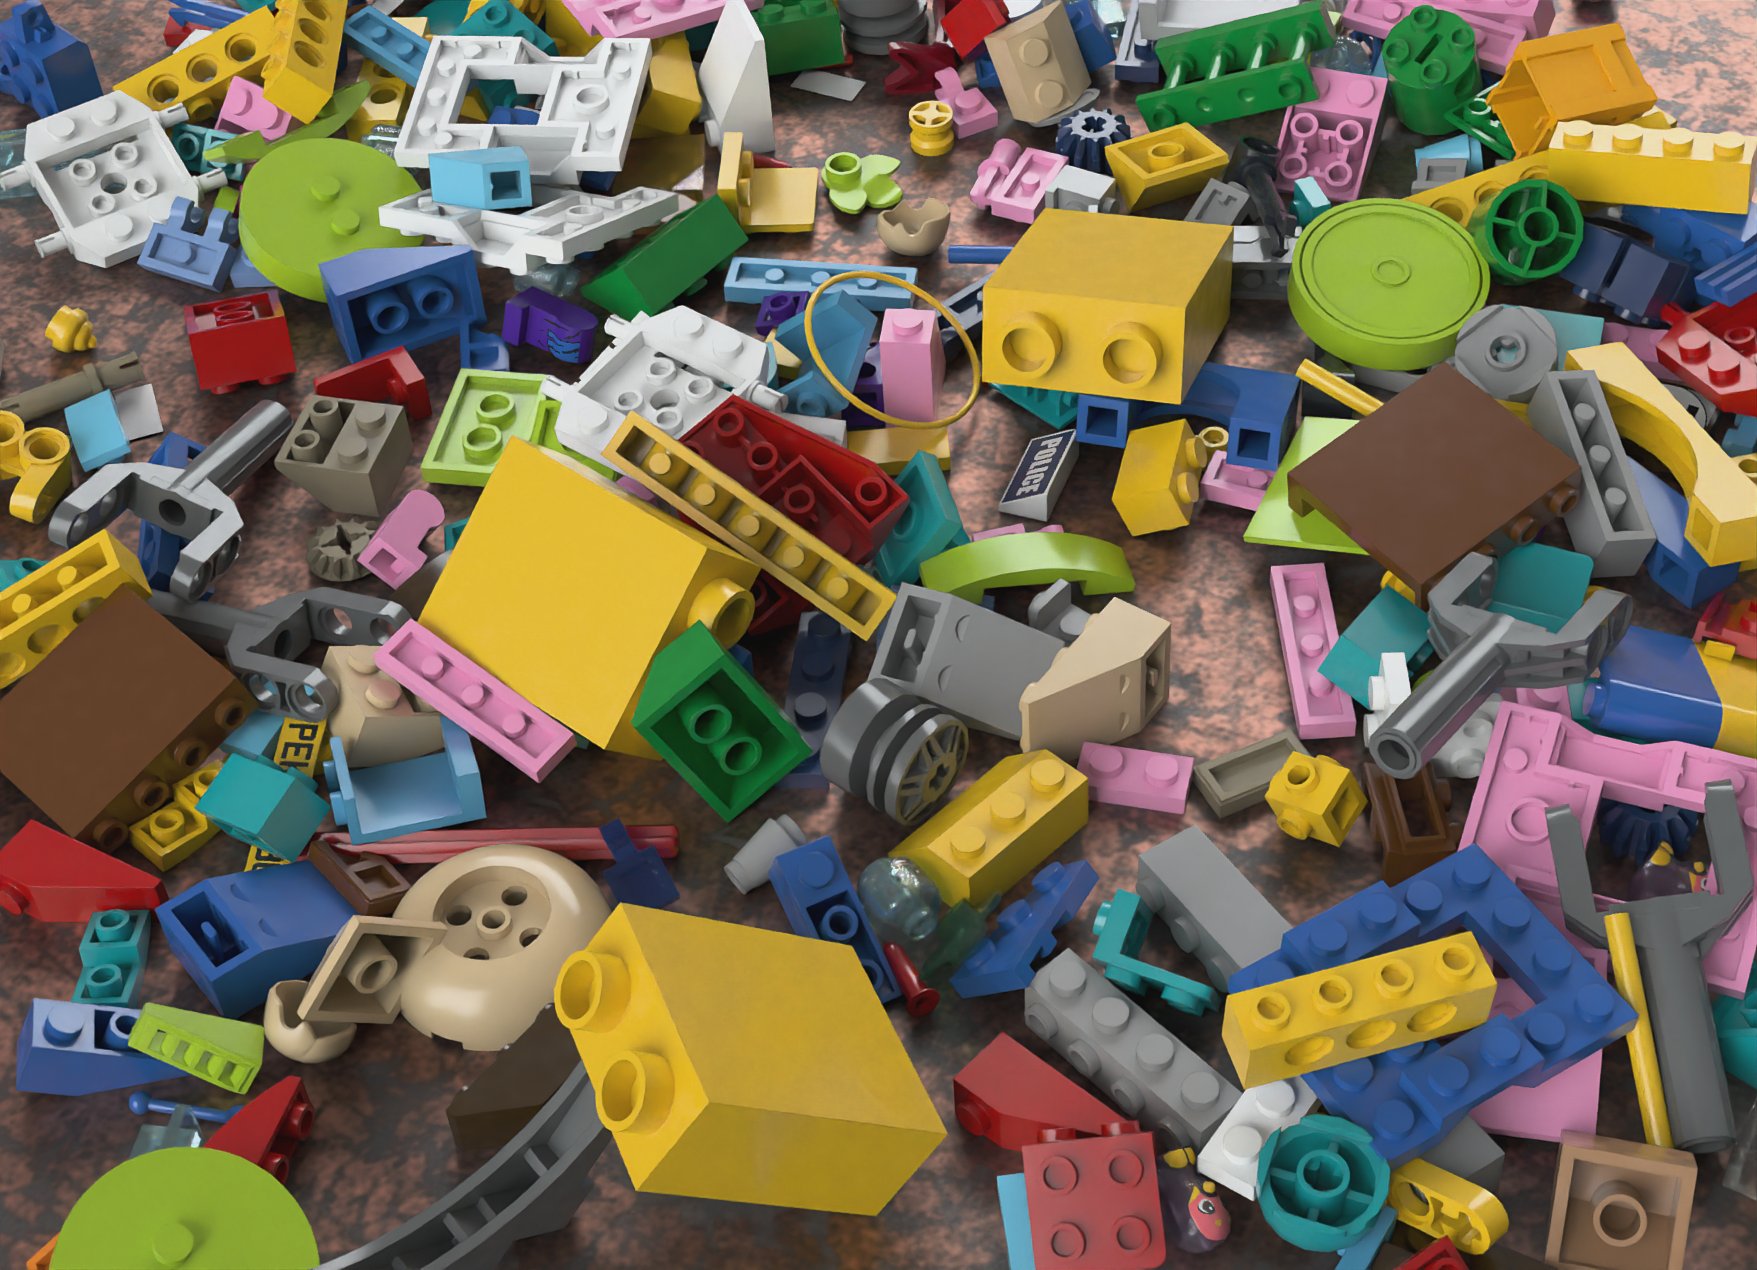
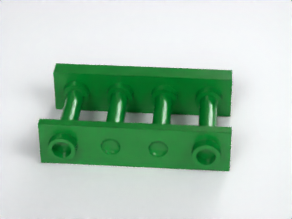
(1232, 46)

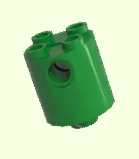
(1431, 68)
(1522, 211)

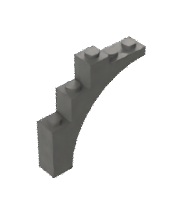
(517, 1194)

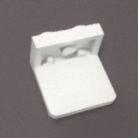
(1463, 752)

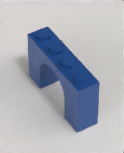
(1252, 402)

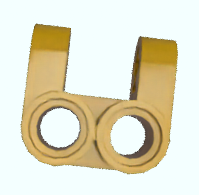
(40, 460)

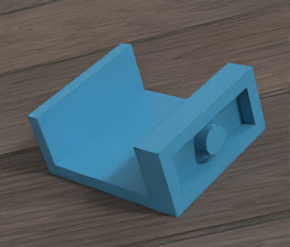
(842, 337)
(407, 793)

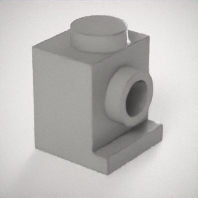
(1078, 188)

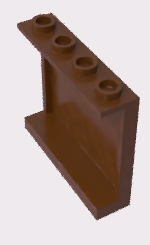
(1437, 479)
(116, 720)

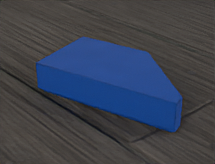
(483, 350)

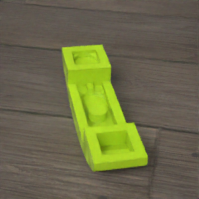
(251, 146)
(1028, 561)

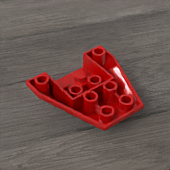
(807, 479)

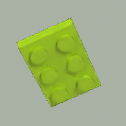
(478, 424)

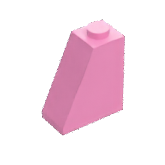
(911, 365)

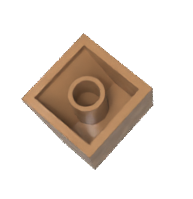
(1618, 1205)

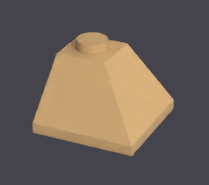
(359, 968)

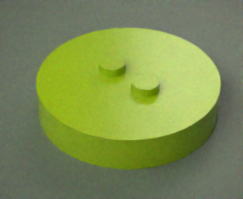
(318, 205)
(1386, 283)
(186, 1214)

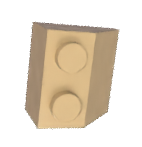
(1039, 63)

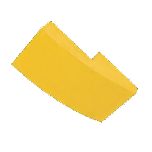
(178, 827)

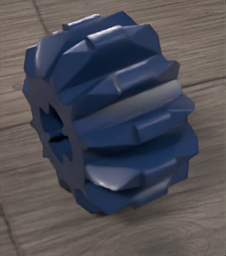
(1087, 135)
(1639, 829)

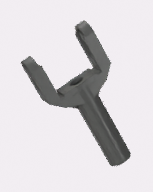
(184, 500)
(270, 637)
(1487, 653)
(1670, 944)

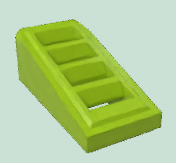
(201, 1044)

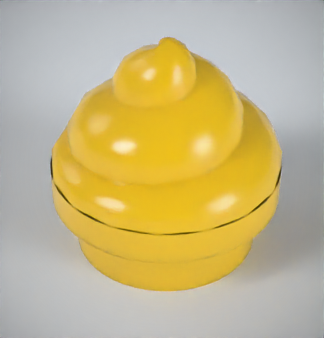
(71, 330)

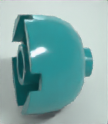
(1321, 1183)

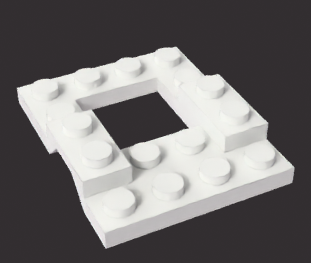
(582, 119)
(552, 233)

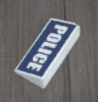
(1041, 476)

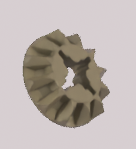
(329, 560)

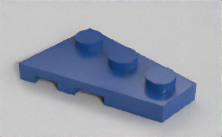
(1025, 931)

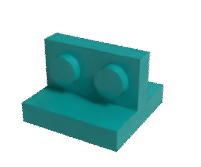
(926, 525)

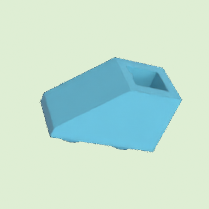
(481, 178)

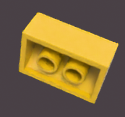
(1000, 826)

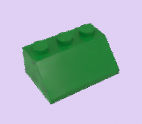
(669, 262)
(716, 723)

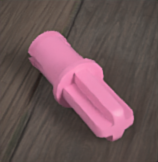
(994, 171)

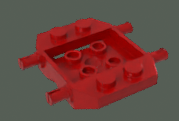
(1714, 352)

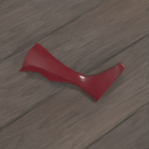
(922, 61)

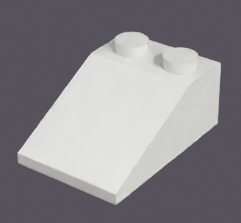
(736, 82)

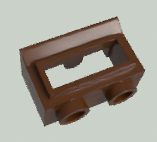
(1404, 854)

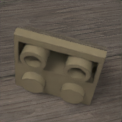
(347, 453)

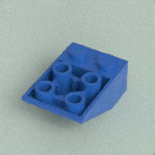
(253, 931)

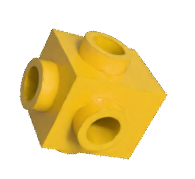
(1315, 798)

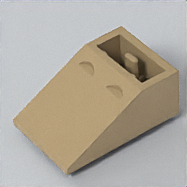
(1100, 684)
(375, 713)

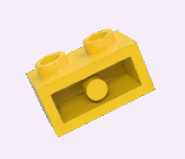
(1159, 477)

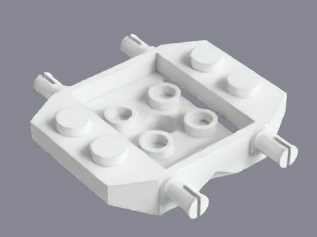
(92, 222)
(641, 381)

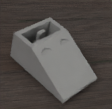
(962, 658)

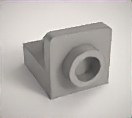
(1223, 205)
(1055, 615)

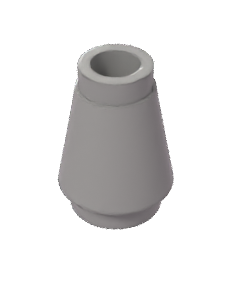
(751, 864)

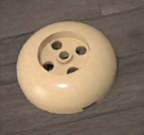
(501, 993)

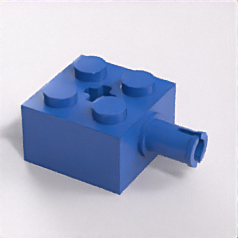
(1695, 235)

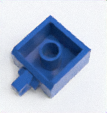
(46, 62)

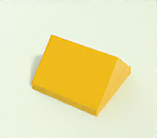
(1164, 165)

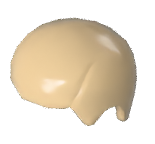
(914, 230)
(299, 1038)

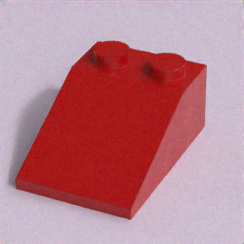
(239, 341)

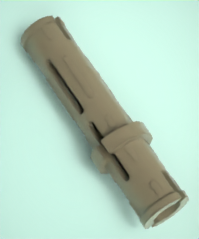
(75, 388)

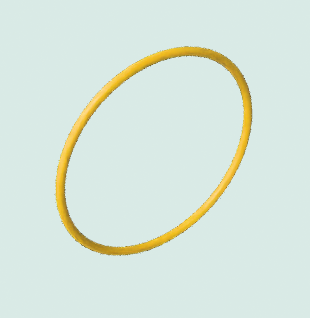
(854, 400)

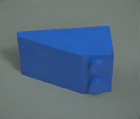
(401, 297)

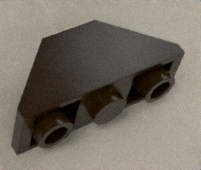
(514, 1085)

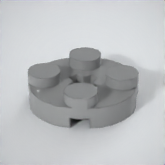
(1506, 327)

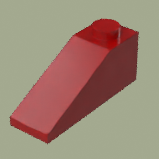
(68, 880)
(1015, 1093)

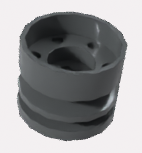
(875, 23)
(894, 751)

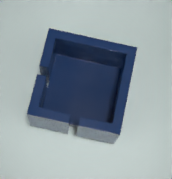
(1629, 275)

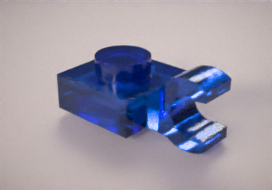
(637, 876)

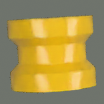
(931, 128)

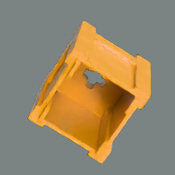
(1566, 80)

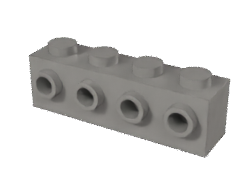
(1610, 515)
(1127, 1054)

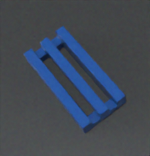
(1731, 279)

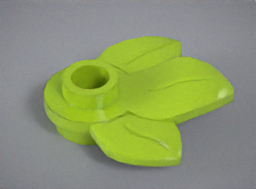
(861, 181)

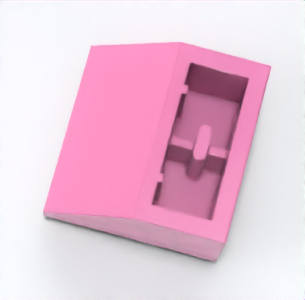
(247, 112)

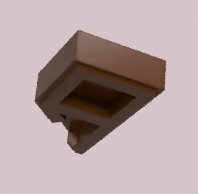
(365, 882)

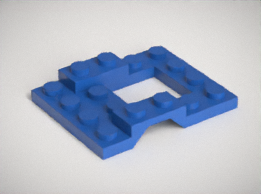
(1423, 1090)

